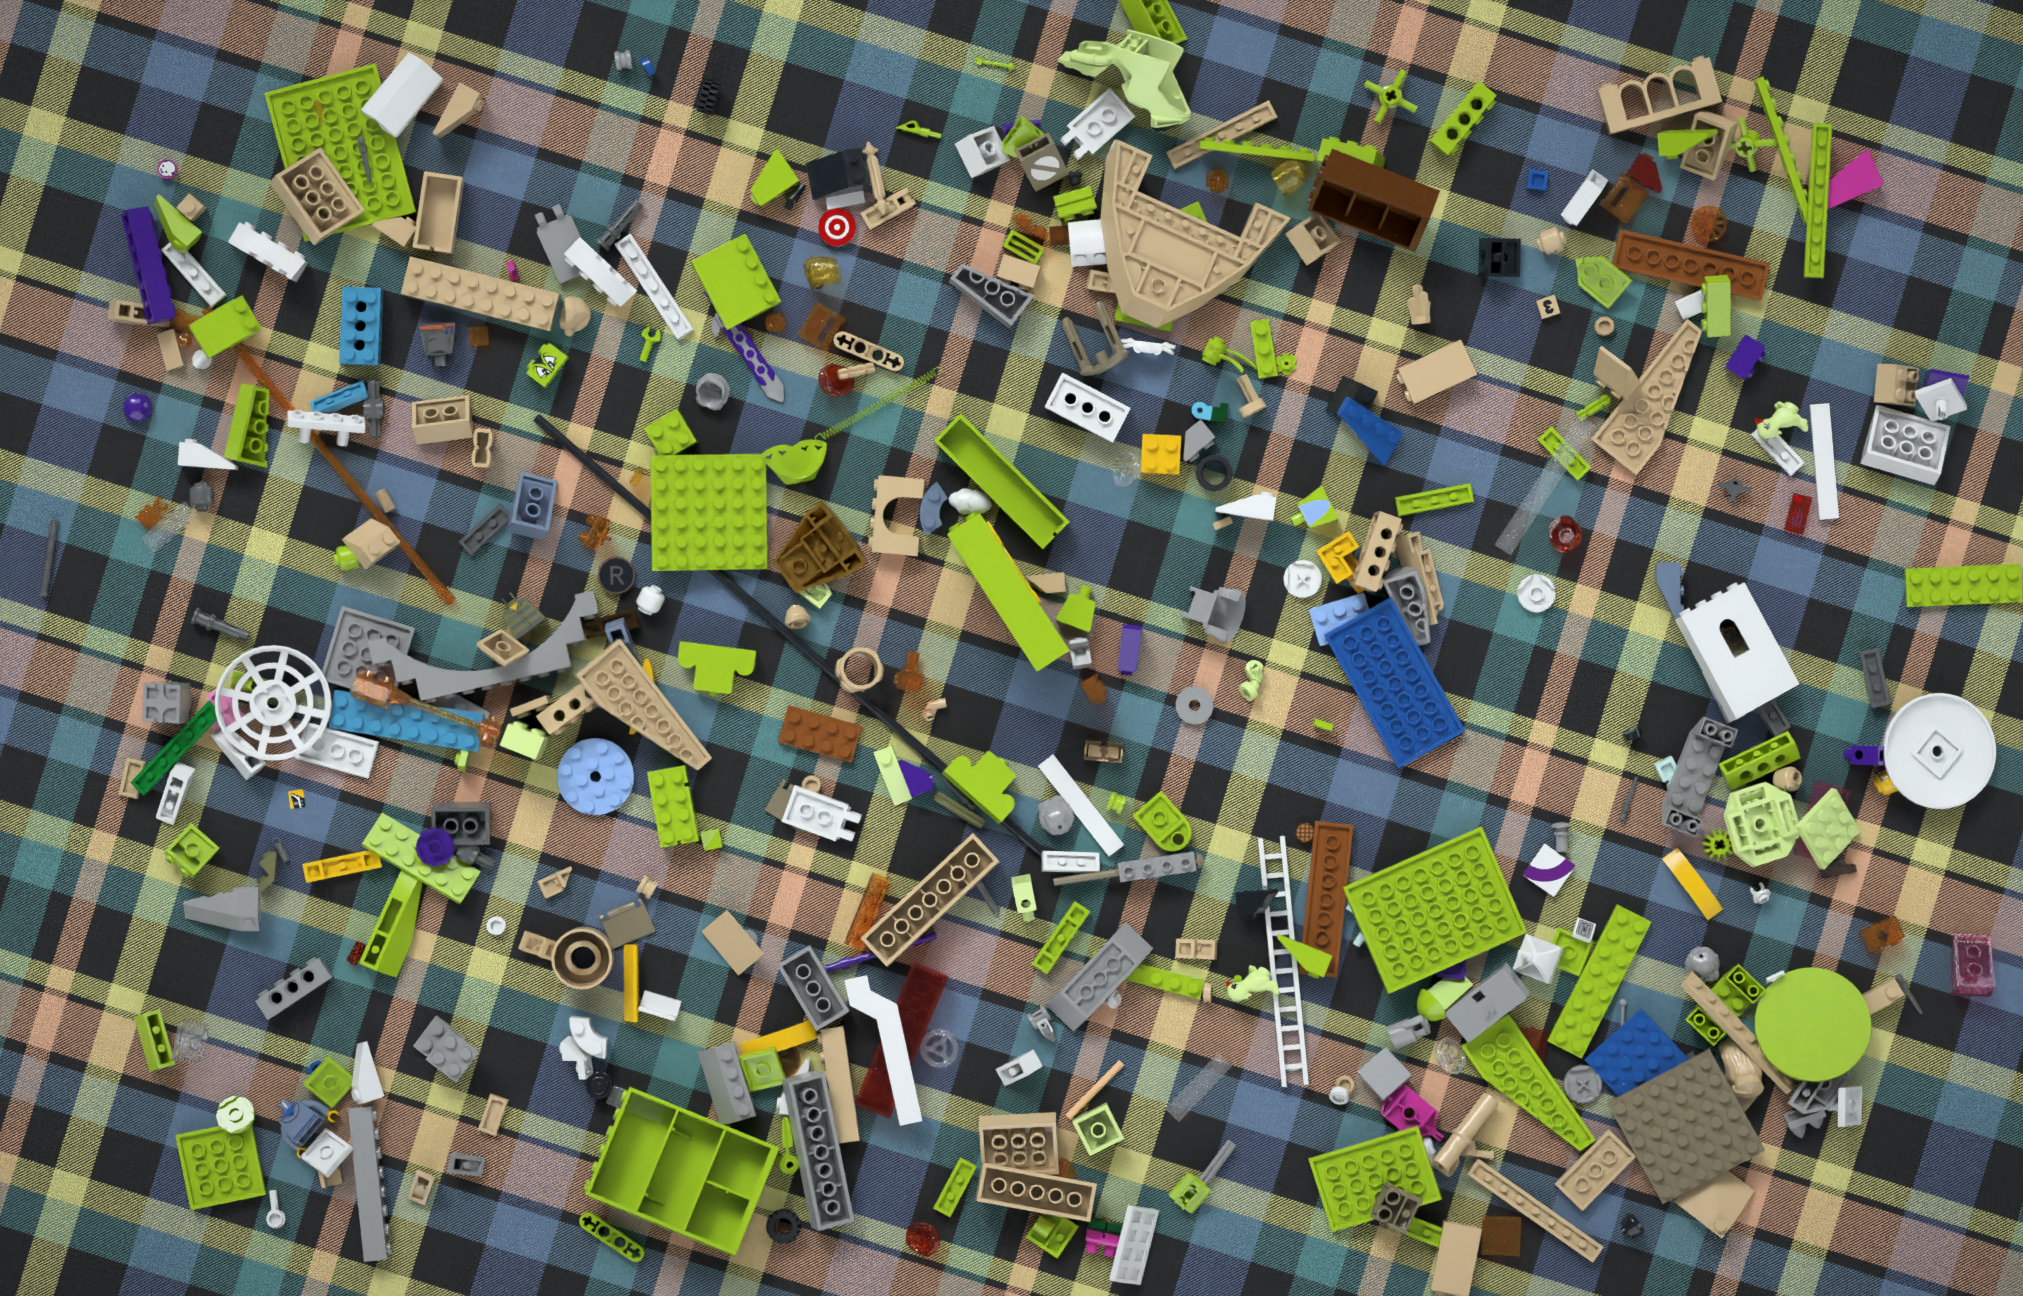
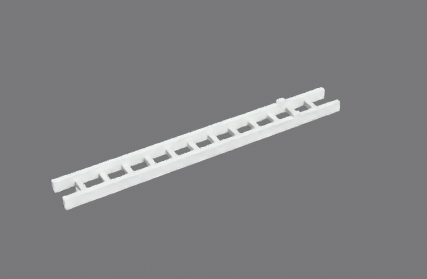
(1294, 969)

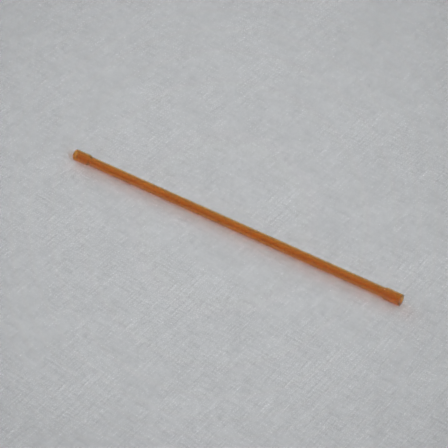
(444, 593)

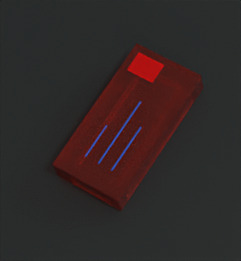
(1797, 513)

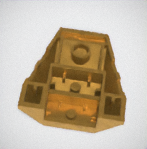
(819, 550)

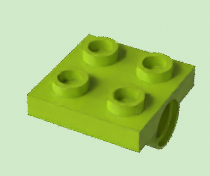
(1052, 1233)

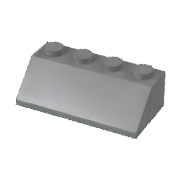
(727, 1083)

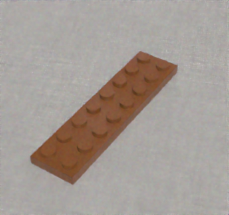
(1688, 263)
(1325, 894)

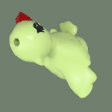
(1784, 417)
(1256, 981)

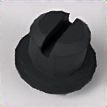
(1074, 177)

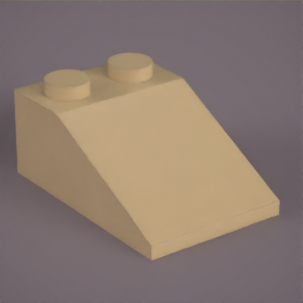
(460, 108)
(1709, 156)
(1614, 374)

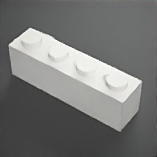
(268, 252)

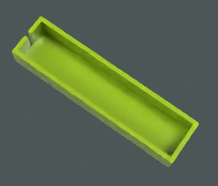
(1001, 481)

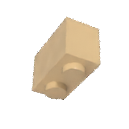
(1018, 272)

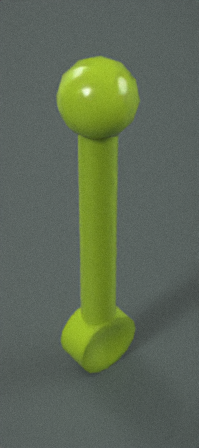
(979, 61)

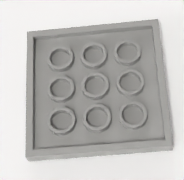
(350, 649)

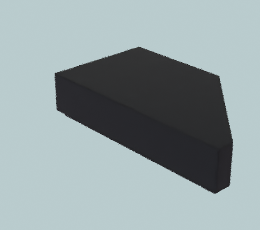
(1836, 868)

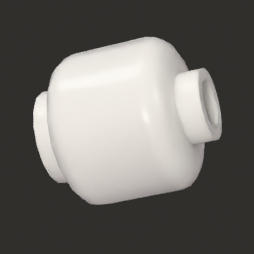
(650, 600)

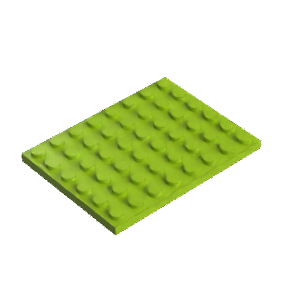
(343, 97)
(1434, 910)

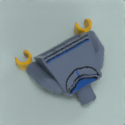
(301, 1121)

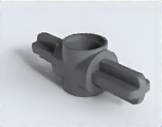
(374, 408)
(472, 854)

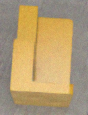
(1333, 554)

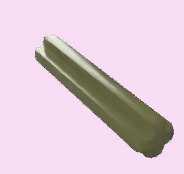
(959, 810)

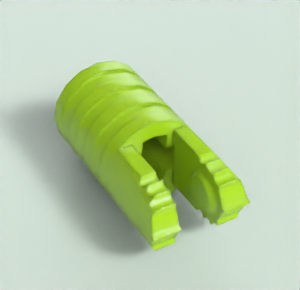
(246, 686)

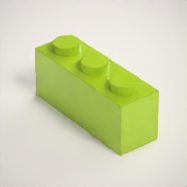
(1716, 306)
(154, 1040)

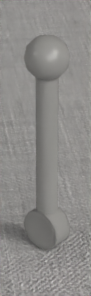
(1622, 1002)

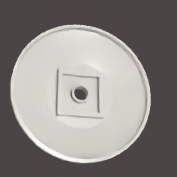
(1965, 747)

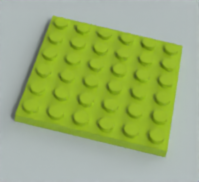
(708, 512)

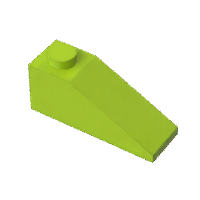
(1676, 142)
(179, 229)
(1310, 958)

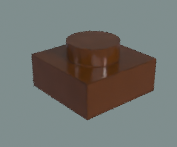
(1059, 235)

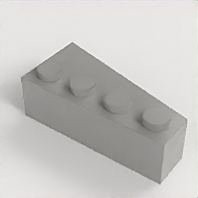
(991, 294)

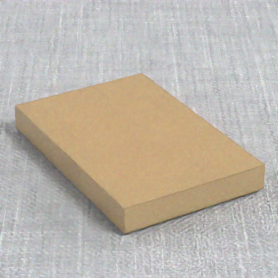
(732, 942)

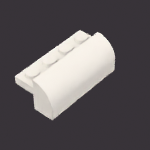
(1086, 243)

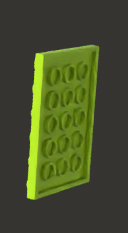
(1355, 1175)

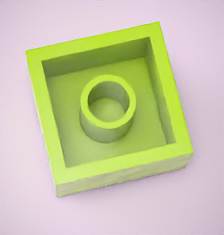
(671, 434)

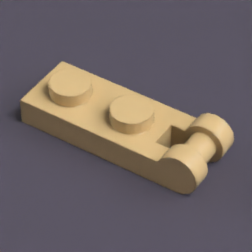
(874, 217)

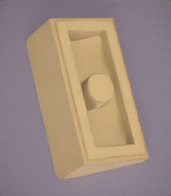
(170, 349)

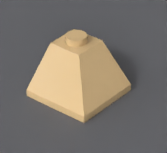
(502, 648)

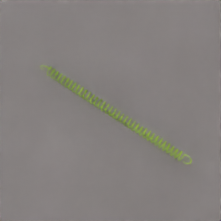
(877, 402)

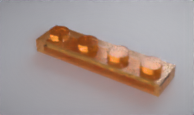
(867, 910)

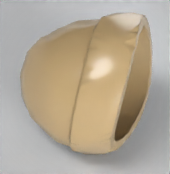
(574, 315)

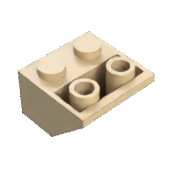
(1896, 384)

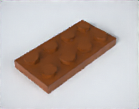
(820, 733)

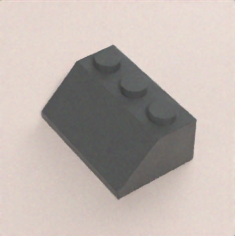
(465, 821)

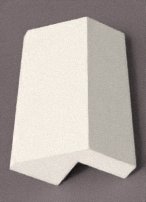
(402, 94)

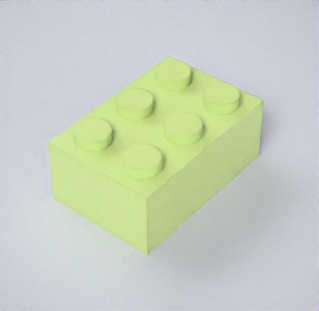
(524, 740)

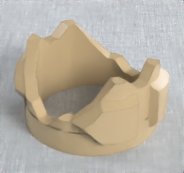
(872, 656)

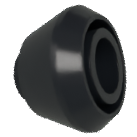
(1631, 1226)

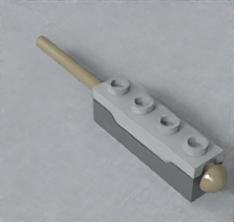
(1142, 868)

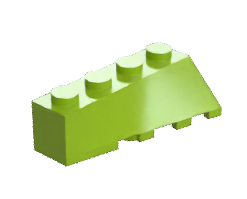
(249, 426)

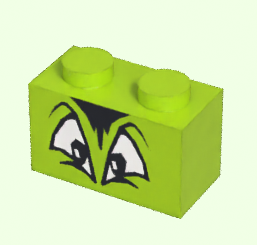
(547, 364)

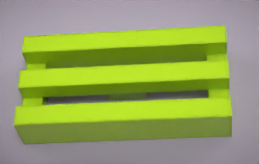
(1009, 239)

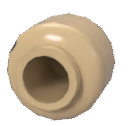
(1551, 241)
(1787, 779)

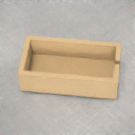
(438, 212)

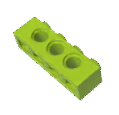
(1440, 139)
(1759, 760)

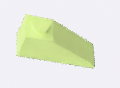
(892, 775)

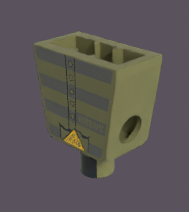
(521, 615)

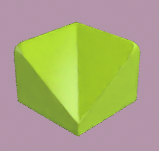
(711, 839)

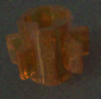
(1217, 181)

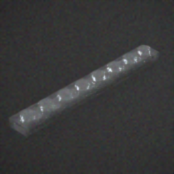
(1544, 485)

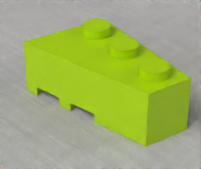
(1367, 153)

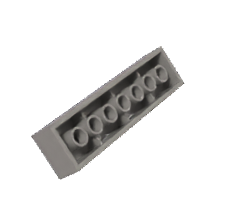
(818, 1150)

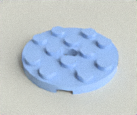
(615, 780)

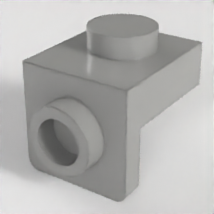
(1080, 653)

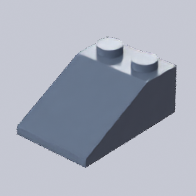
(532, 506)

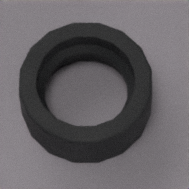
(1228, 469)

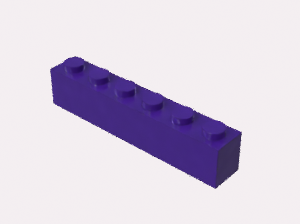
(148, 265)

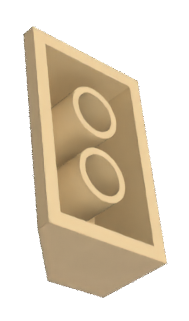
(442, 419)

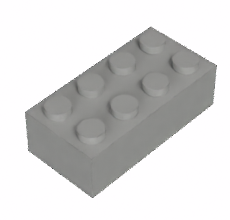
(813, 987)

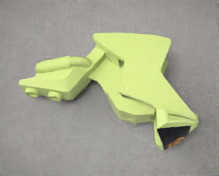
(1147, 77)

